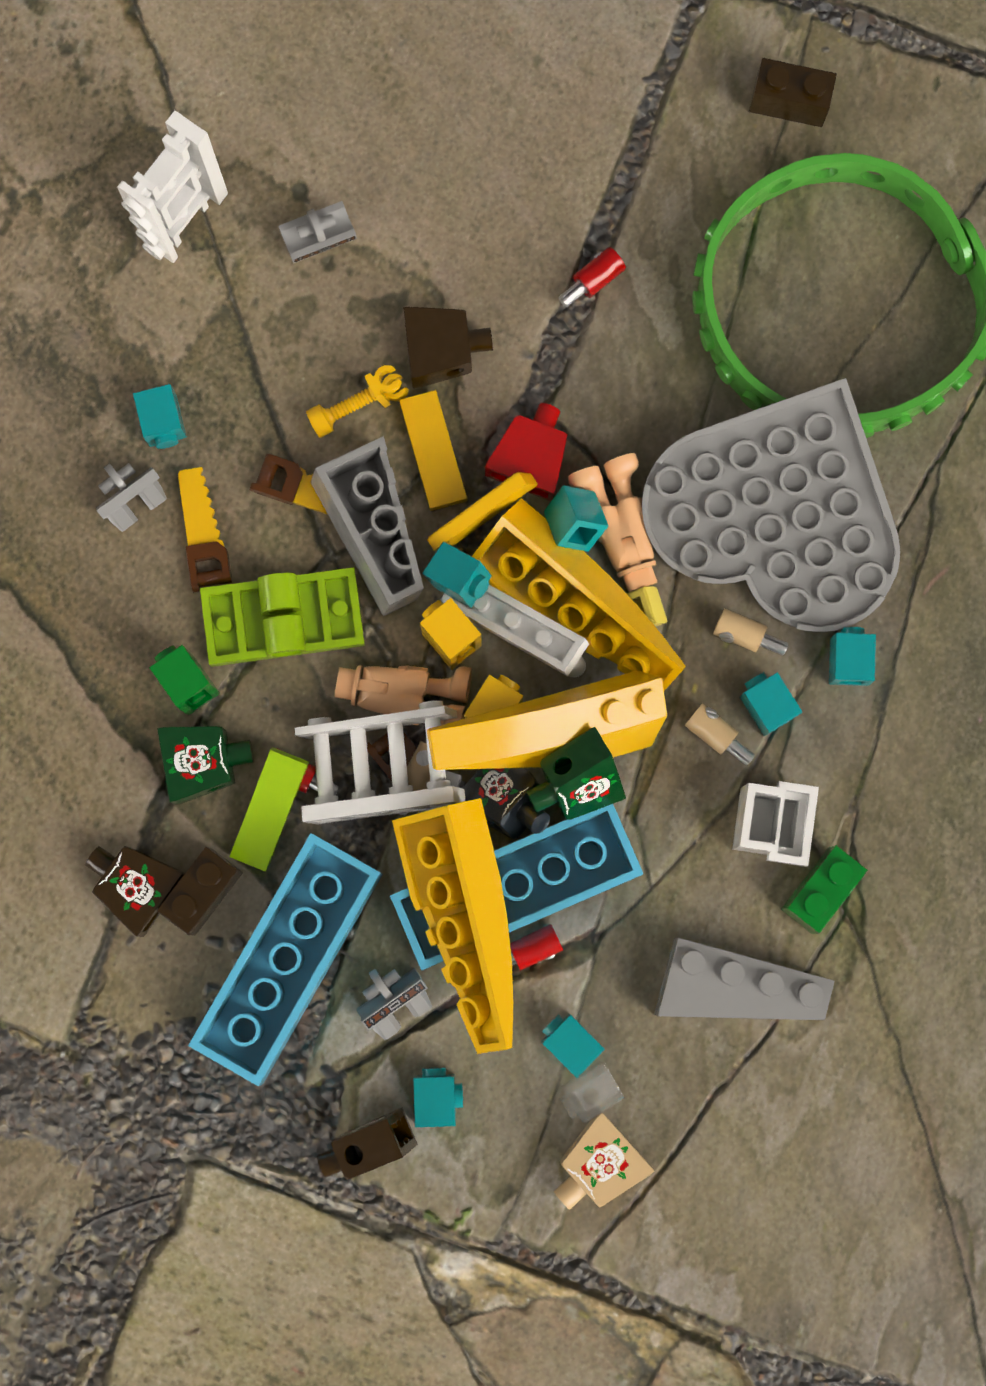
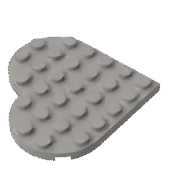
(780, 504)

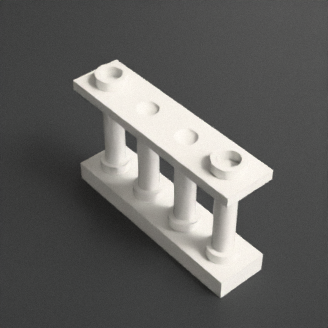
(364, 801)

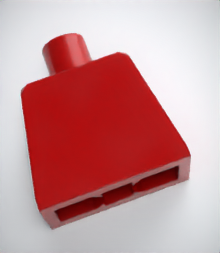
(531, 448)

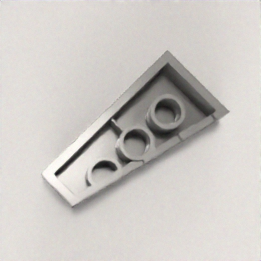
(367, 514)
(730, 985)

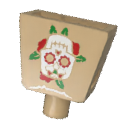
(600, 1165)

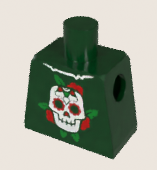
(200, 760)
(578, 778)

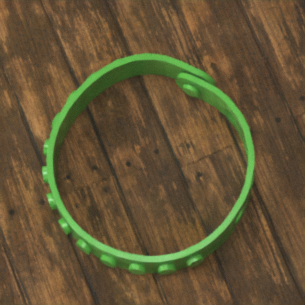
(955, 236)

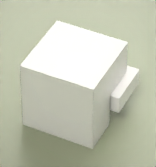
(776, 821)

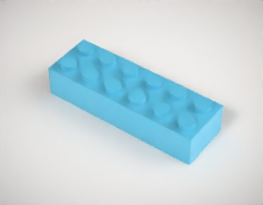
(544, 874)
(285, 960)

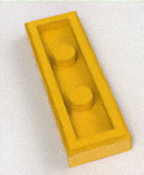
(433, 450)
(483, 510)

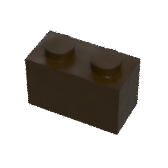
(792, 92)
(200, 891)

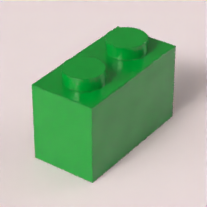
(183, 679)
(824, 889)

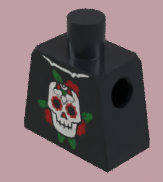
(506, 800)

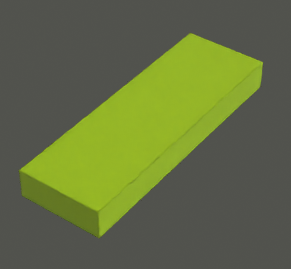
(269, 809)

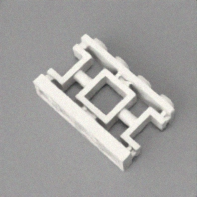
(173, 187)

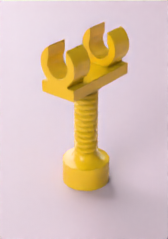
(324, 418)

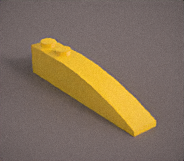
(574, 593)
(622, 708)
(460, 892)

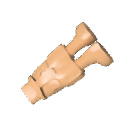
(626, 535)
(401, 688)

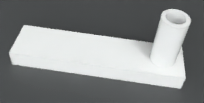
(528, 631)

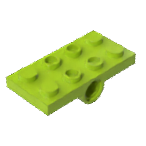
(282, 616)

